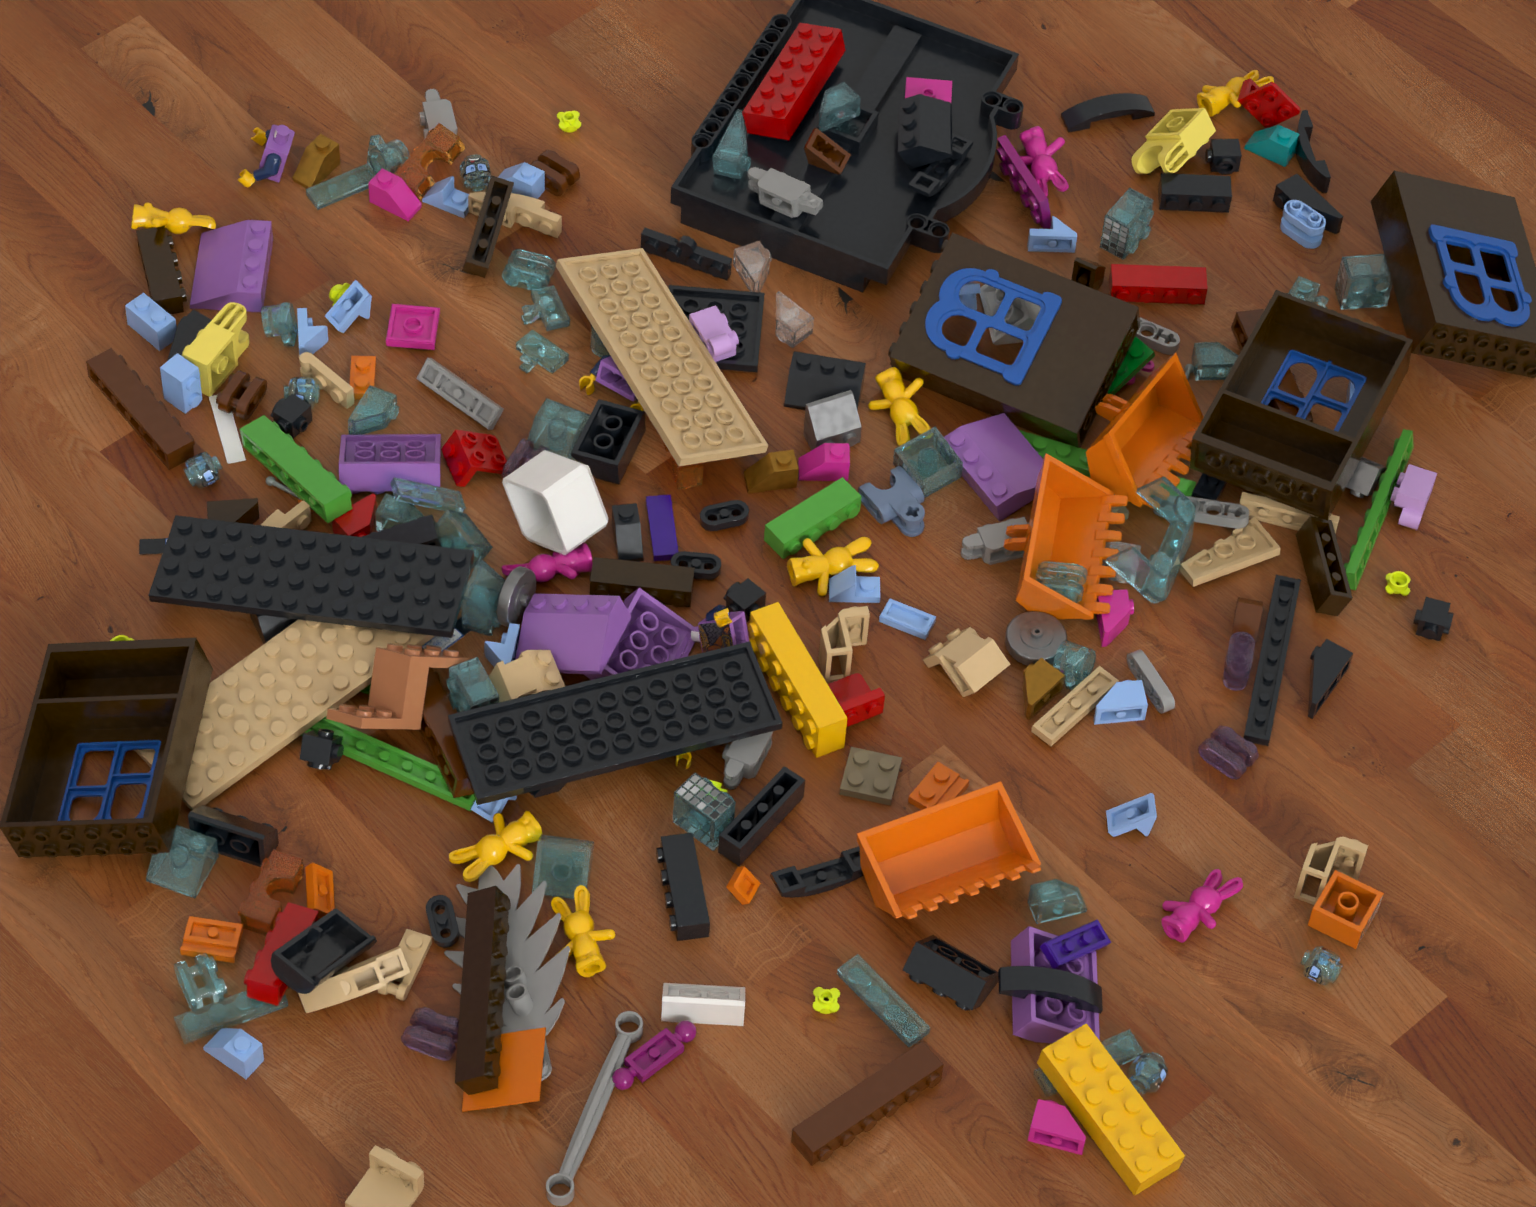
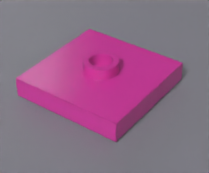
(929, 87)
(413, 326)

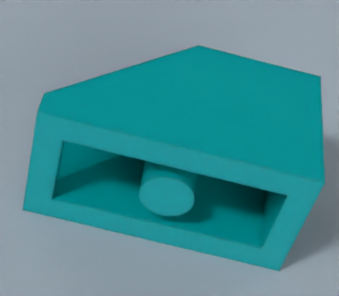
(1274, 144)

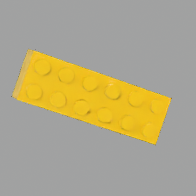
(797, 680)
(1110, 1109)

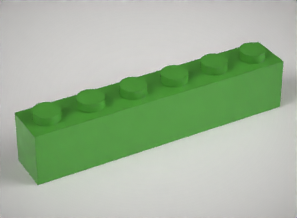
(296, 468)

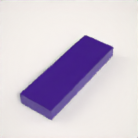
(661, 527)
(1075, 944)

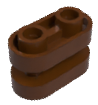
(558, 172)
(241, 394)

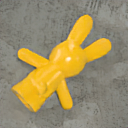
(1217, 98)
(175, 221)
(902, 408)
(832, 563)
(494, 847)
(580, 930)

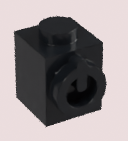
(1224, 155)
(292, 415)
(745, 597)
(1433, 619)
(321, 748)

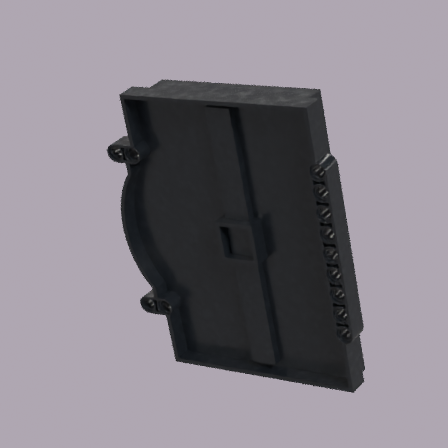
(868, 208)

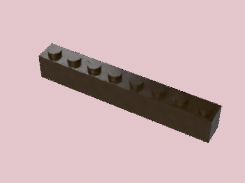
(482, 991)

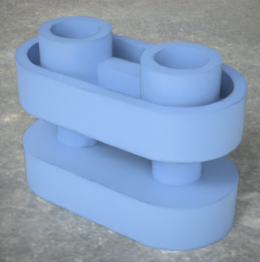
(1302, 224)

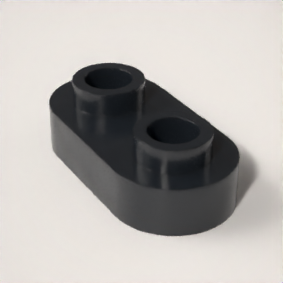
(723, 515)
(700, 562)
(444, 922)

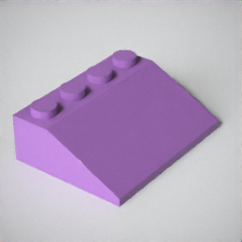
(233, 266)
(374, 460)
(997, 463)
(575, 629)
(650, 637)
(1043, 1017)

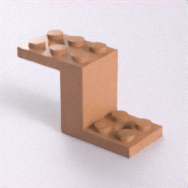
(397, 687)

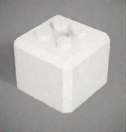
(555, 502)

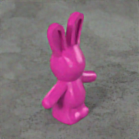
(1039, 157)
(547, 566)
(1201, 904)

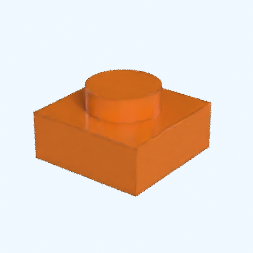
(743, 885)

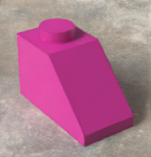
(393, 195)
(825, 463)
(1114, 622)
(1056, 1128)

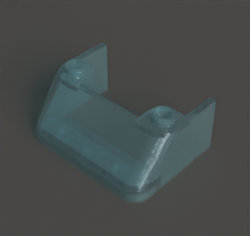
(1157, 575)

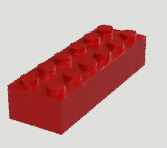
(794, 81)

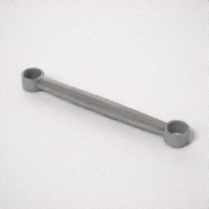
(594, 1109)

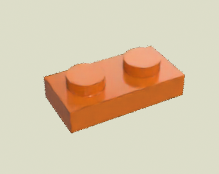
(362, 374)
(319, 889)

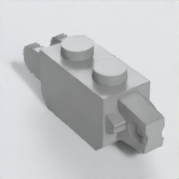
(436, 112)
(783, 192)
(989, 543)
(745, 758)

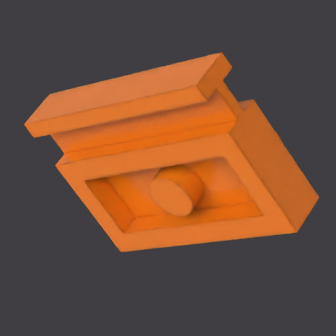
(937, 787)
(211, 937)

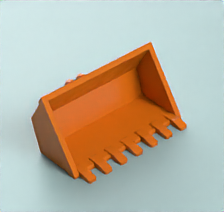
(1146, 433)
(1071, 527)
(945, 852)

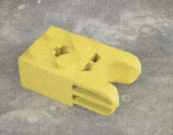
(1173, 140)
(219, 347)

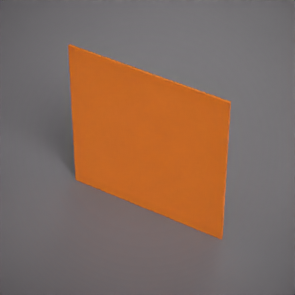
(520, 1072)

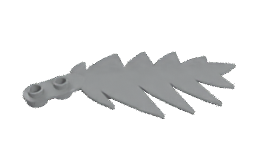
(526, 988)

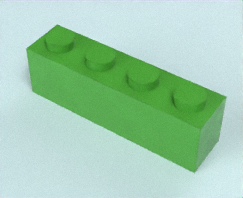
(812, 518)

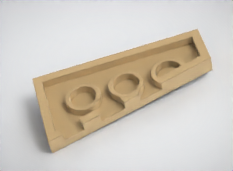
(1236, 552)

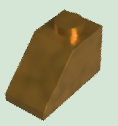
(317, 161)
(772, 472)
(1040, 686)

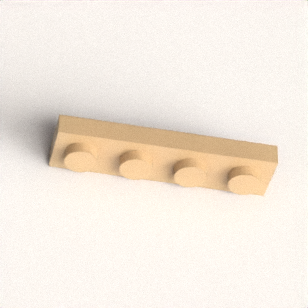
(1277, 513)
(1074, 706)

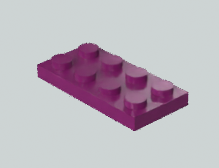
(1023, 182)

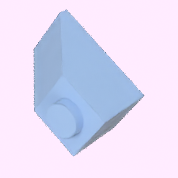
(526, 178)
(1122, 703)
(236, 1050)

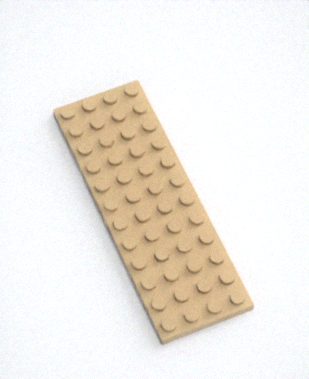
(661, 357)
(277, 698)

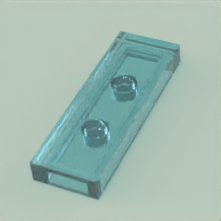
(340, 186)
(427, 495)

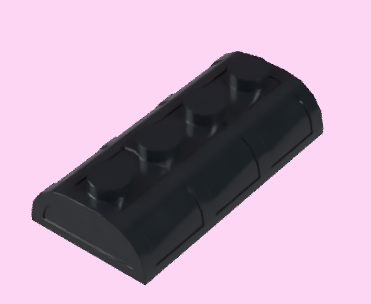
(320, 952)

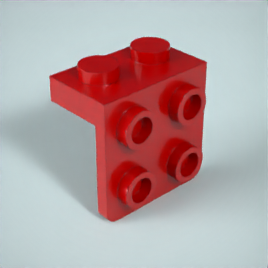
(1267, 103)
(472, 452)
(857, 698)

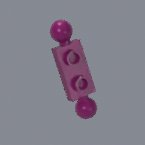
(654, 1055)

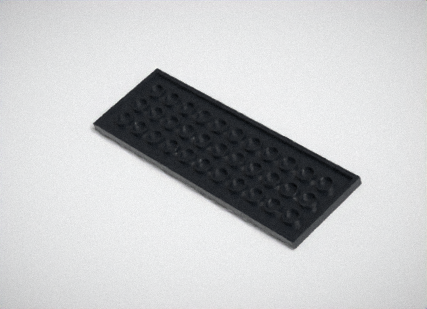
(312, 576)
(613, 722)

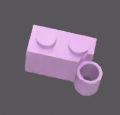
(715, 333)
(1413, 494)

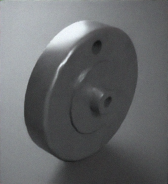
(515, 596)
(1034, 637)

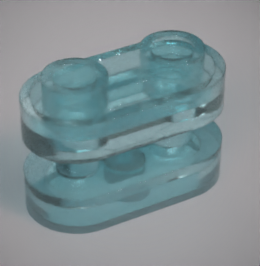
(528, 270)
(1063, 578)
(206, 968)

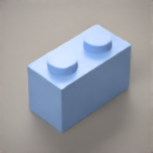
(151, 321)
(181, 383)

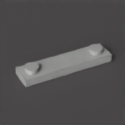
(460, 393)

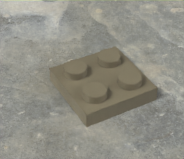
(870, 776)

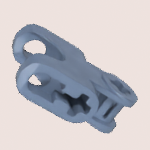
(898, 503)

